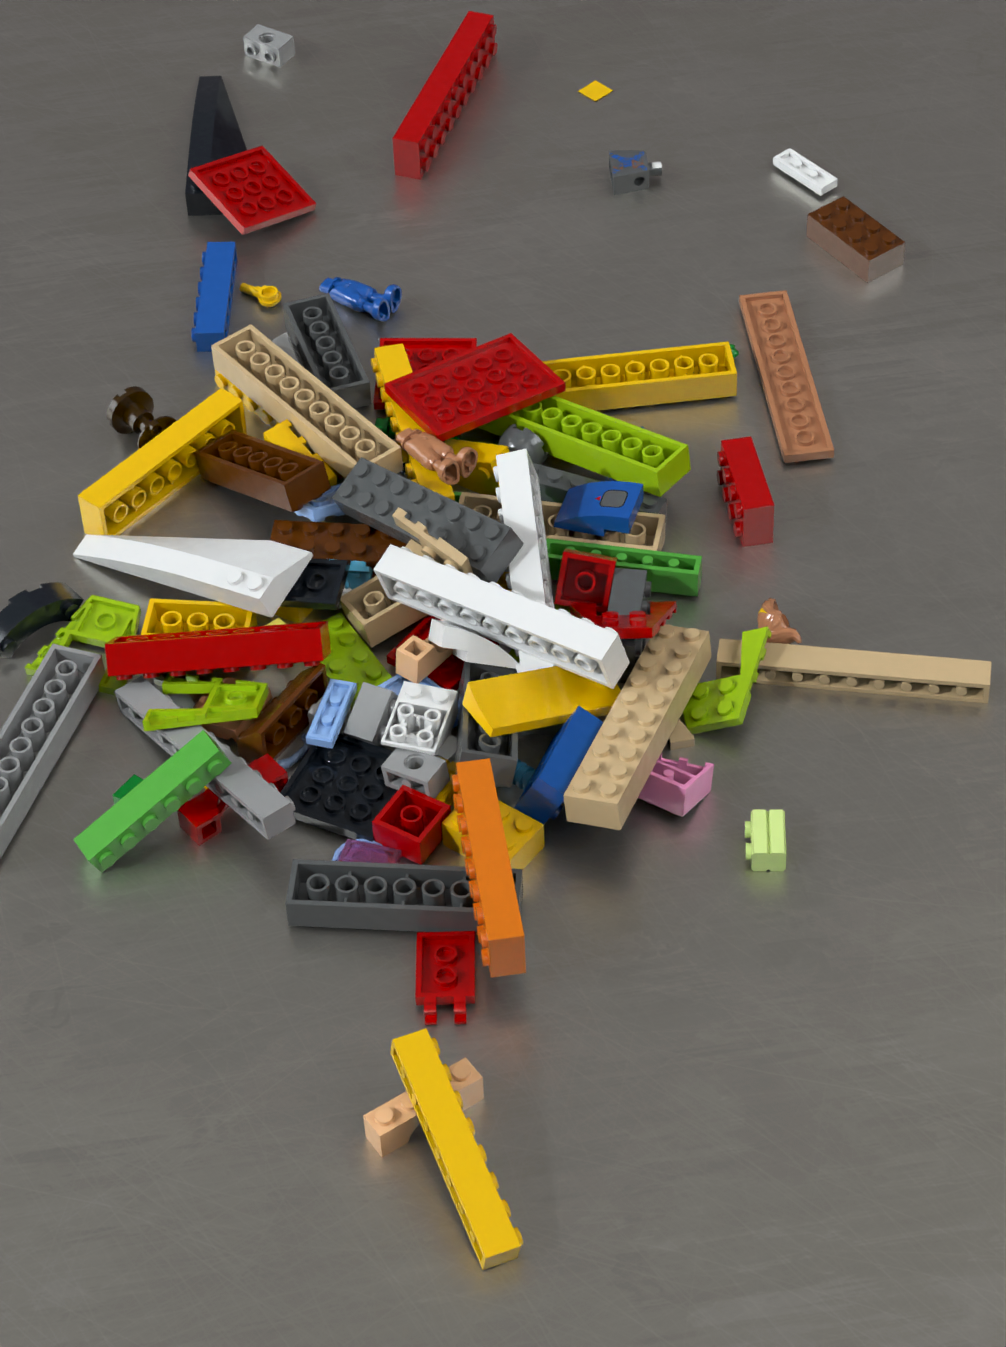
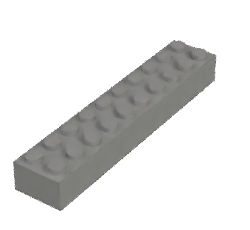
(42, 728)

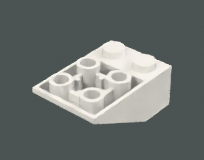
(421, 718)

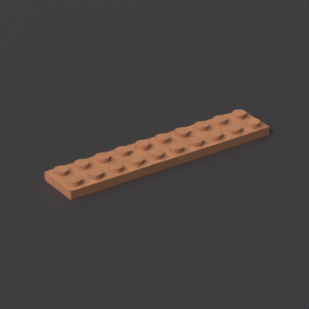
(786, 377)

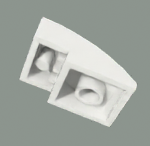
(469, 645)

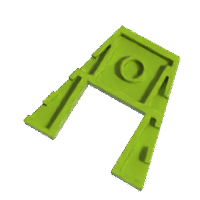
(96, 624)
(726, 700)
(223, 704)

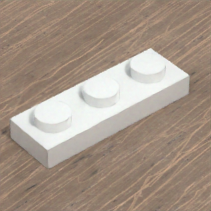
(805, 171)

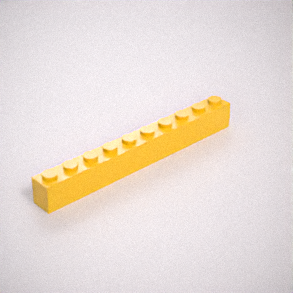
(392, 363)

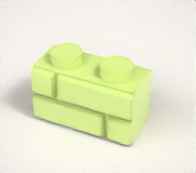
(767, 840)

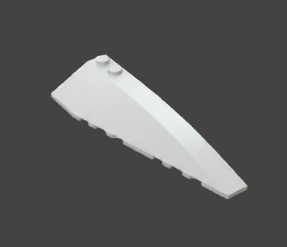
(231, 571)

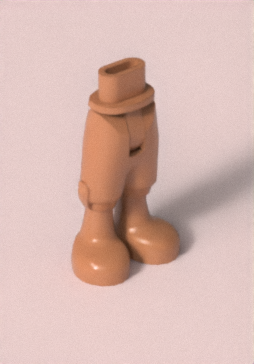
(437, 455)

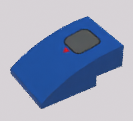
(600, 507)

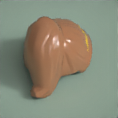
(780, 629)

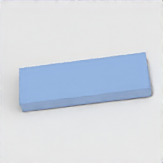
(331, 713)

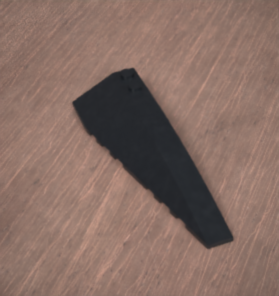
(212, 137)

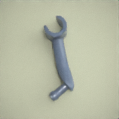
(288, 762)

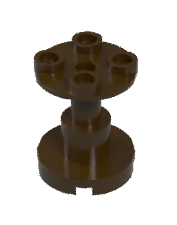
(134, 412)

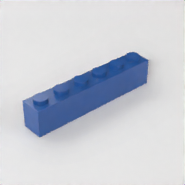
(215, 295)

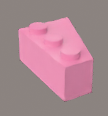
(677, 785)

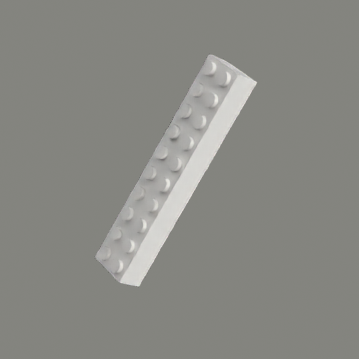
(524, 514)
(503, 615)

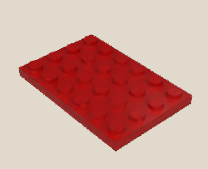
(474, 387)

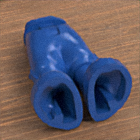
(363, 297)

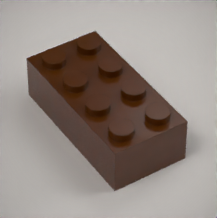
(855, 239)

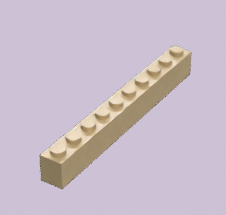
(863, 671)

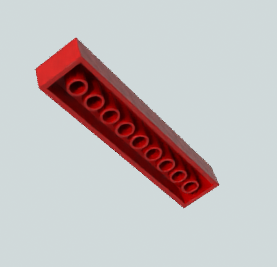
(444, 95)

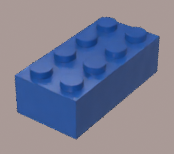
(558, 766)

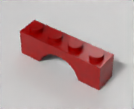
(202, 814)

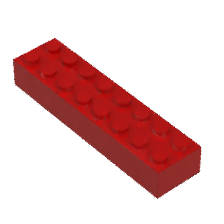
(218, 649)

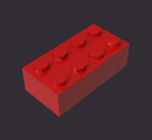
(746, 491)

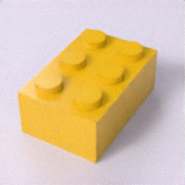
(522, 835)

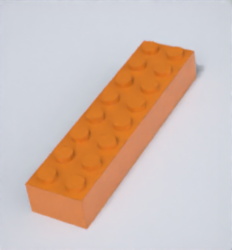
(490, 869)

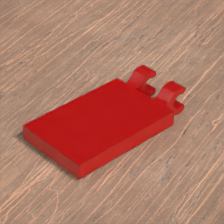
(445, 972)

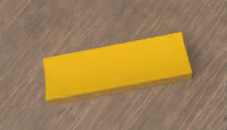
(534, 699)

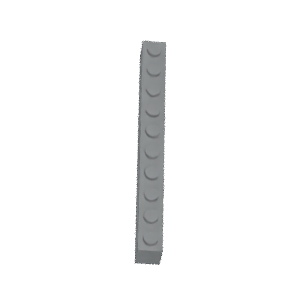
(237, 785)

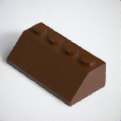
(284, 717)

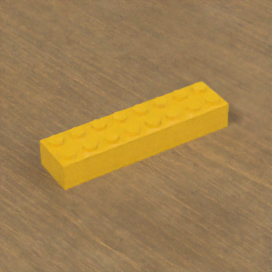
(648, 376)
(158, 467)

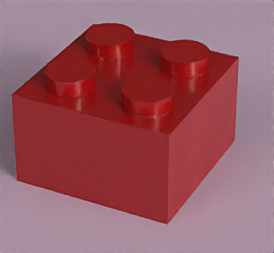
(585, 579)
(411, 824)

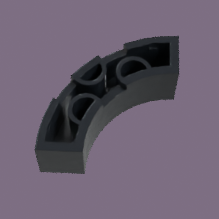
(34, 610)

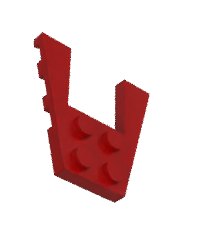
(630, 626)

